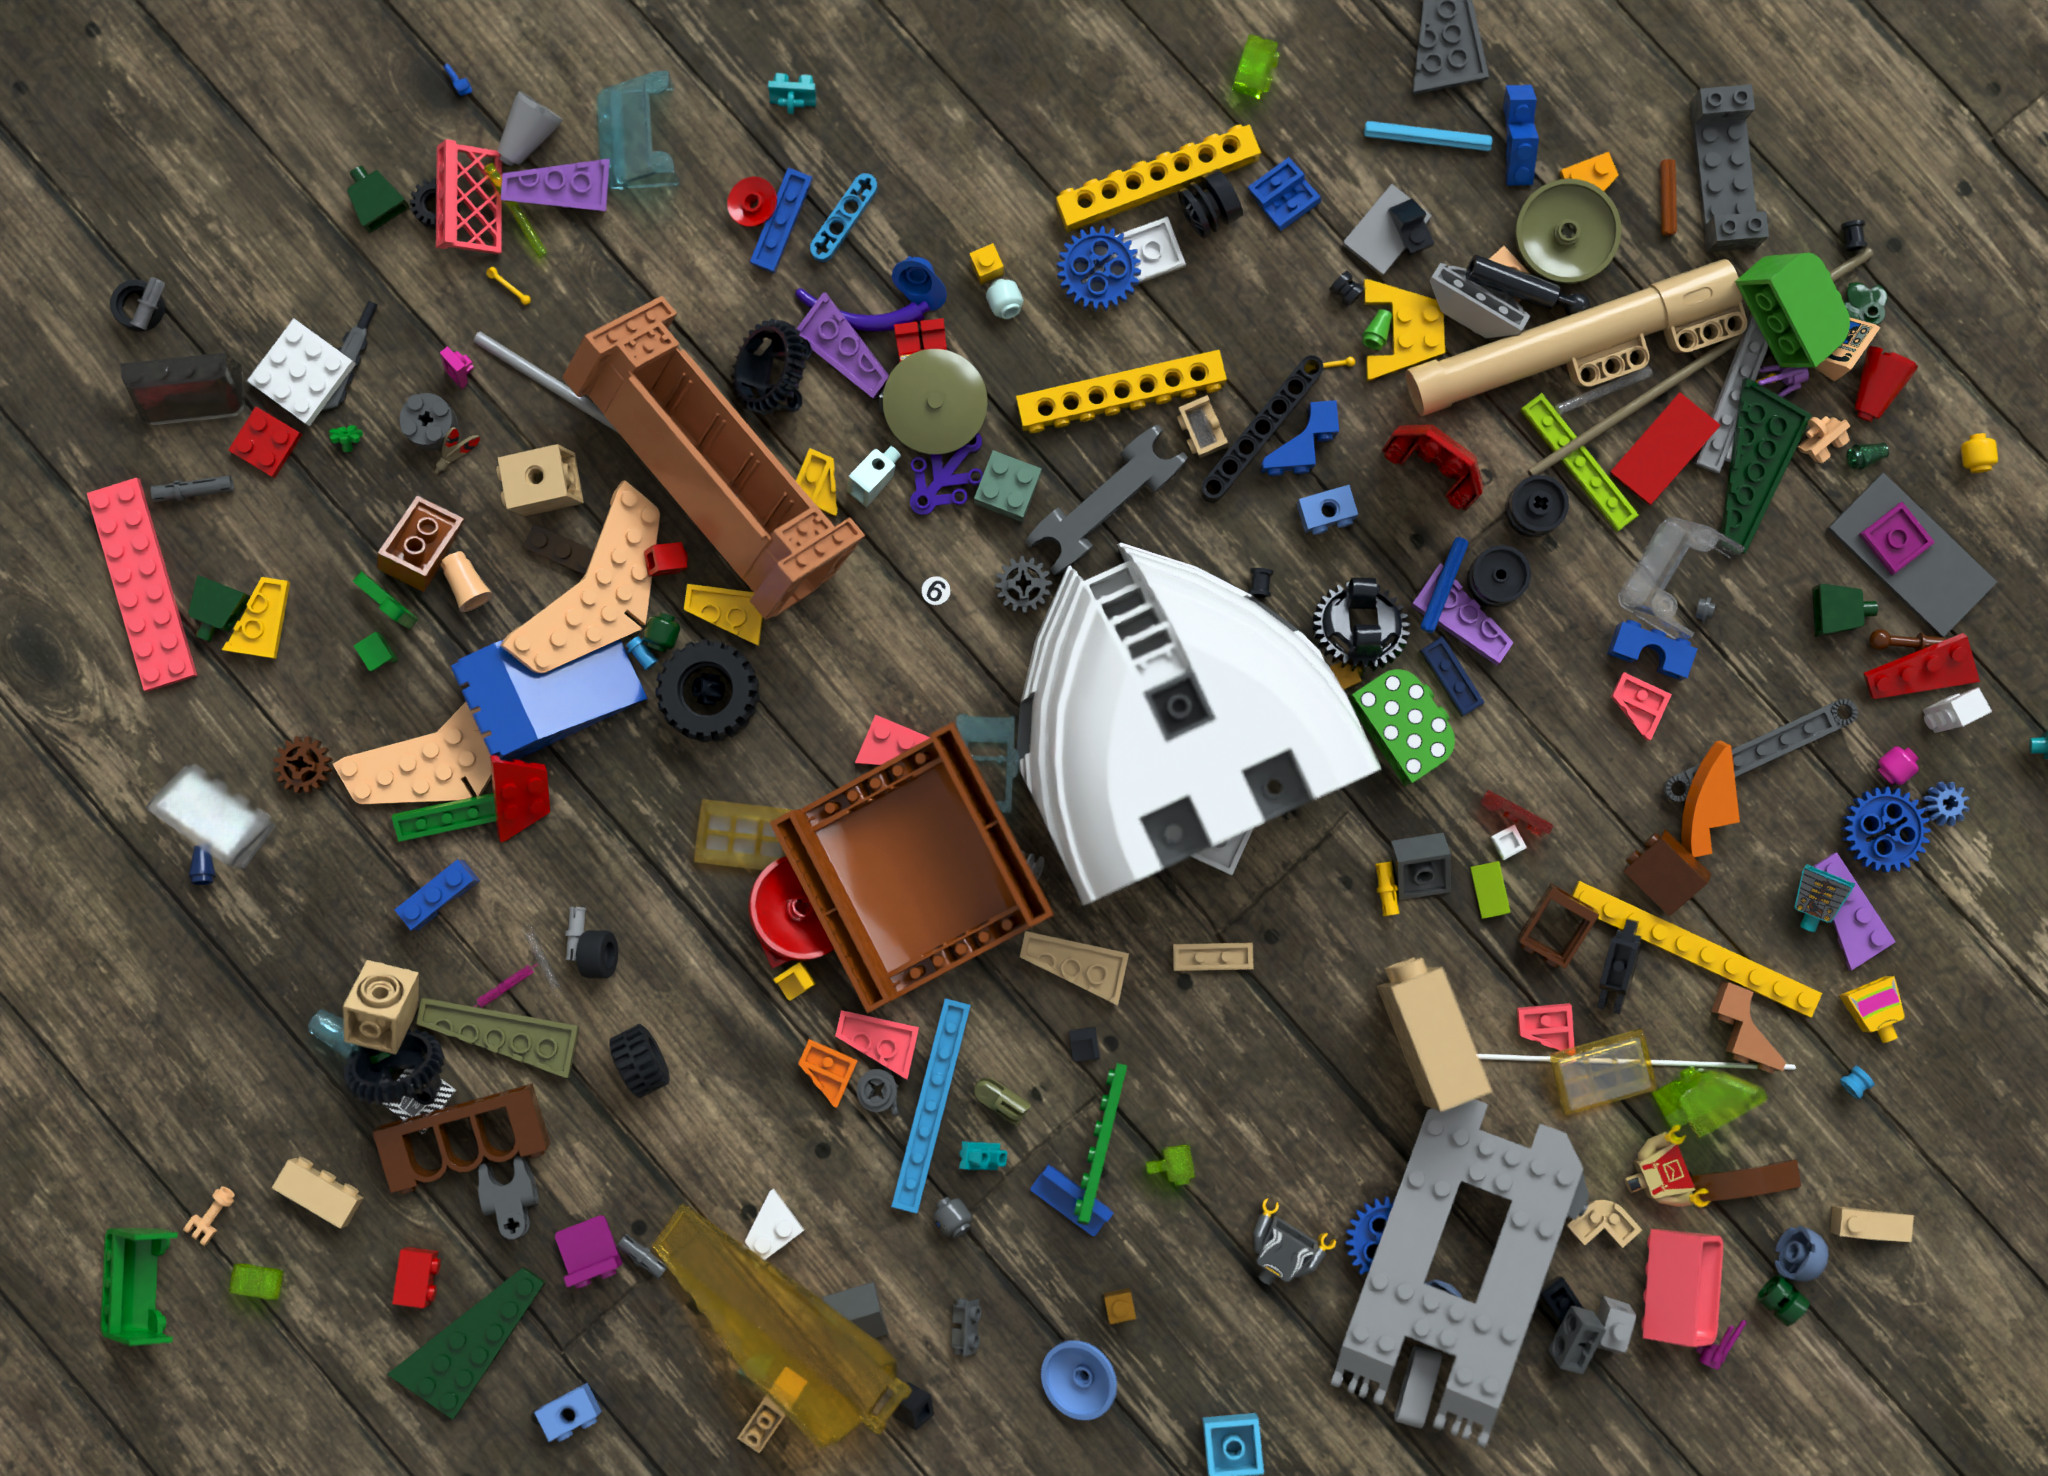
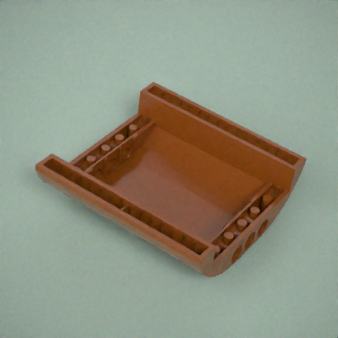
(912, 869)

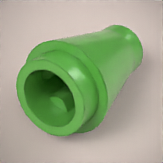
(1377, 331)

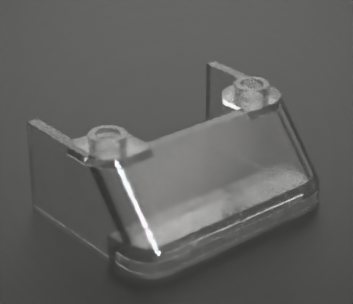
(1644, 589)

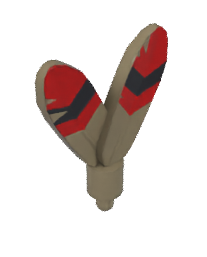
(452, 451)

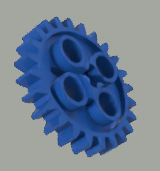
(1083, 252)
(1896, 850)
(1364, 1235)

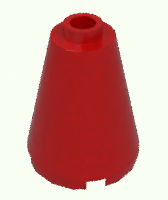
(1881, 382)

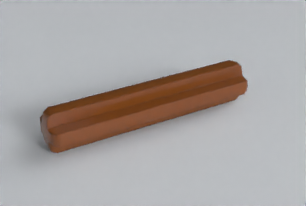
(1668, 197)

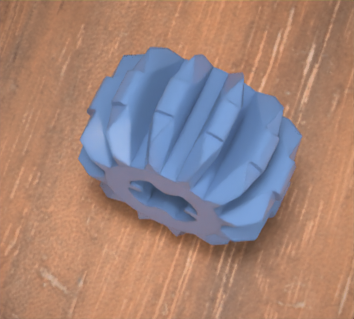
(1938, 810)

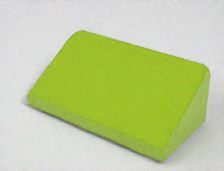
(1490, 889)

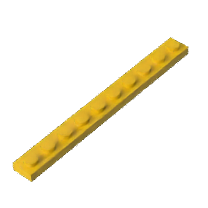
(1701, 951)

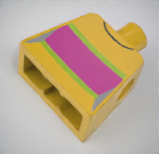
(1876, 1007)

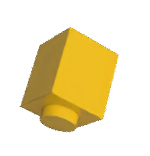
(986, 263)

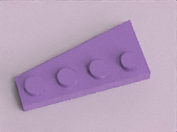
(841, 346)
(1465, 620)

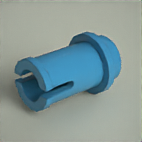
(641, 653)

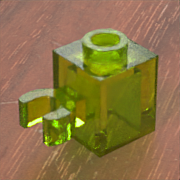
(1176, 1163)

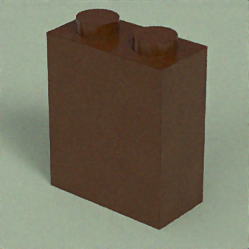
(1666, 872)

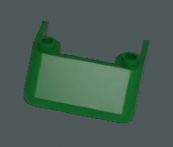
(130, 1285)

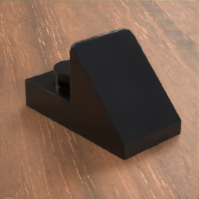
(1411, 226)
(1559, 1297)

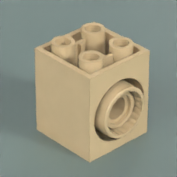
(539, 480)
(381, 1007)

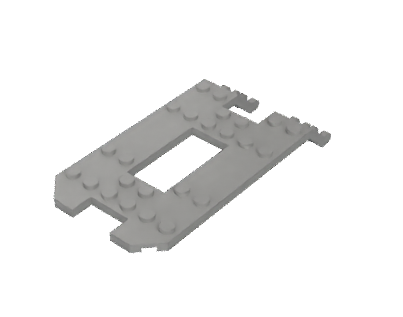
(1480, 1334)

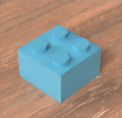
(1233, 1445)

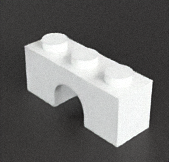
(1956, 711)

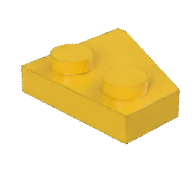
(818, 480)

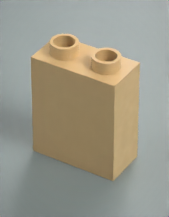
(1432, 1034)

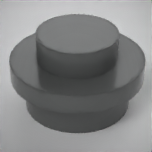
(1705, 609)

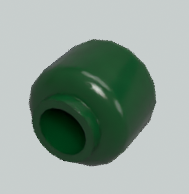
(661, 632)

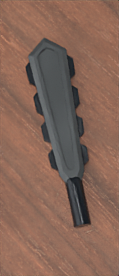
(354, 343)

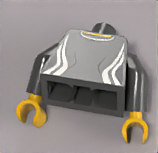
(1284, 1249)

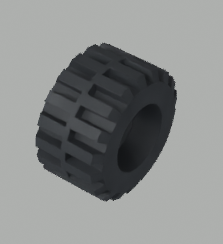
(639, 1061)

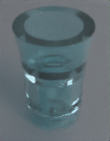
(330, 1030)

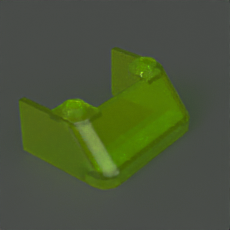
(1706, 1099)

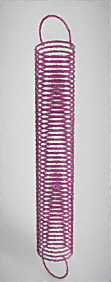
(504, 984)

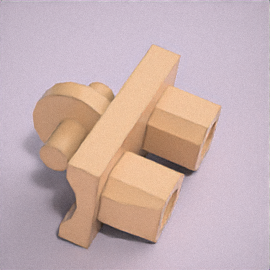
(1821, 435)

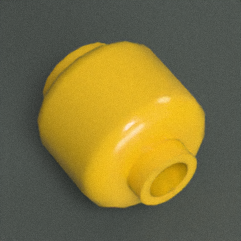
(1979, 453)

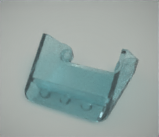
(627, 136)

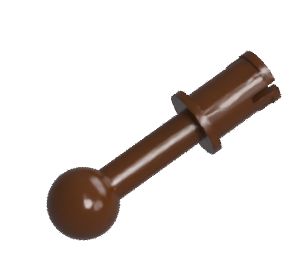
(1881, 639)

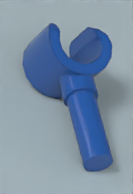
(462, 86)

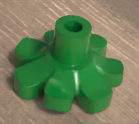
(345, 436)

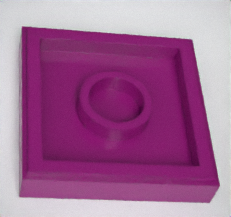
(1896, 538)

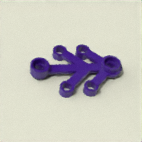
(942, 478)

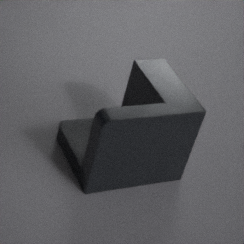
(1084, 1044)
(915, 1409)

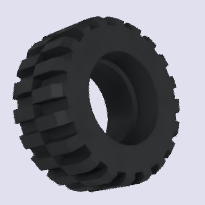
(678, 670)

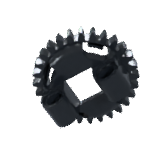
(755, 370)
(1365, 640)
(374, 1082)

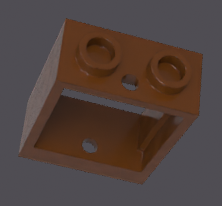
(1573, 904)

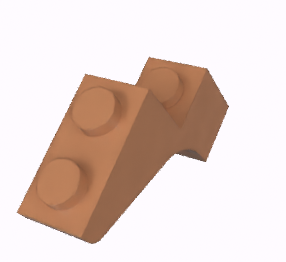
(1746, 1040)

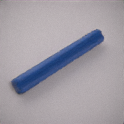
(1444, 585)

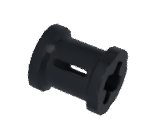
(1854, 235)
(1260, 582)

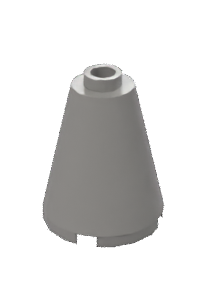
(525, 129)

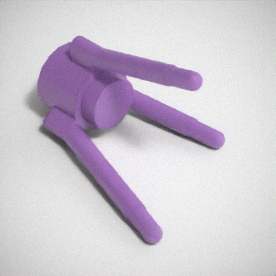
(1789, 376)

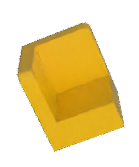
(795, 981)

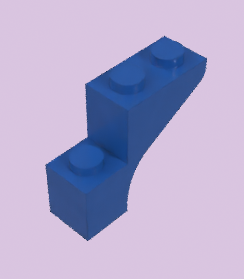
(1521, 134)
(1299, 453)

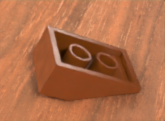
(419, 543)

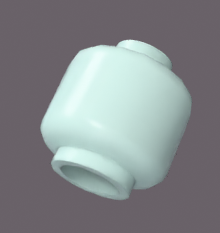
(1004, 298)

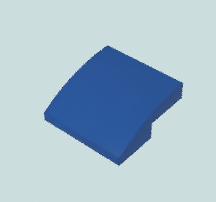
(1284, 194)

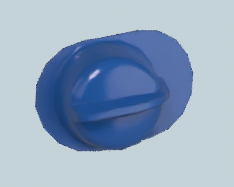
(919, 283)

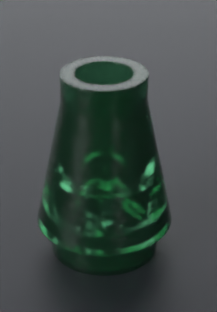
(1863, 455)

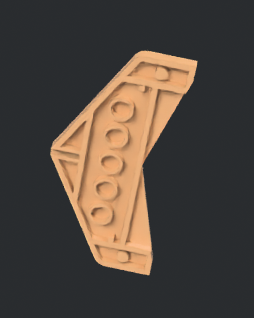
(595, 607)
(422, 767)

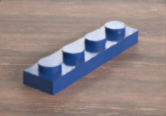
(780, 225)

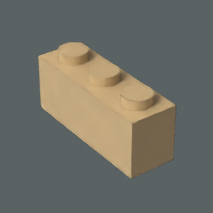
(318, 1191)

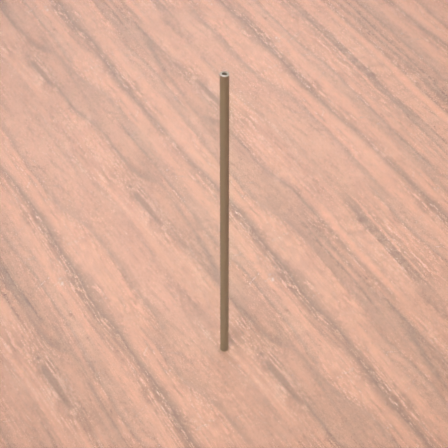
(1669, 382)

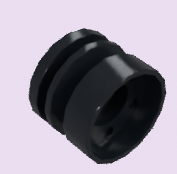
(1213, 202)

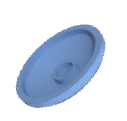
(1068, 1385)

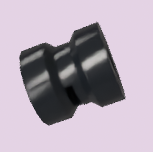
(1347, 289)

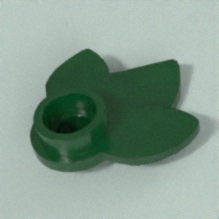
(1863, 299)

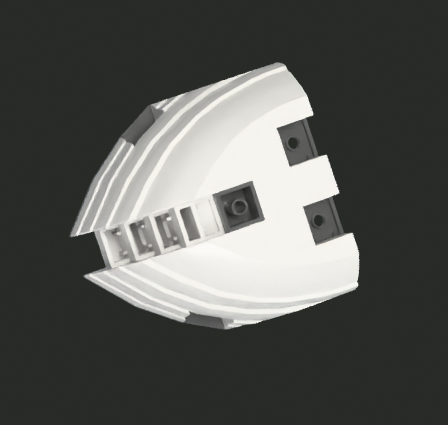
(1168, 707)

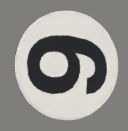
(935, 590)

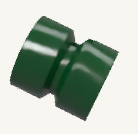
(1787, 1304)

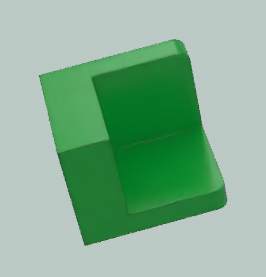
(375, 651)

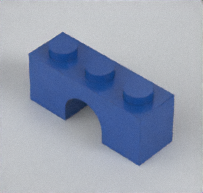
(1674, 655)
(427, 901)

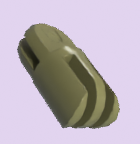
(1001, 1100)

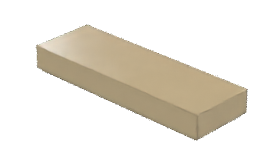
(1212, 956)

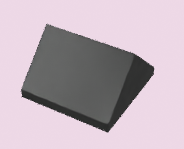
(861, 1307)

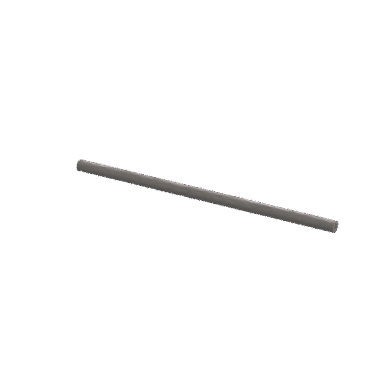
(541, 377)

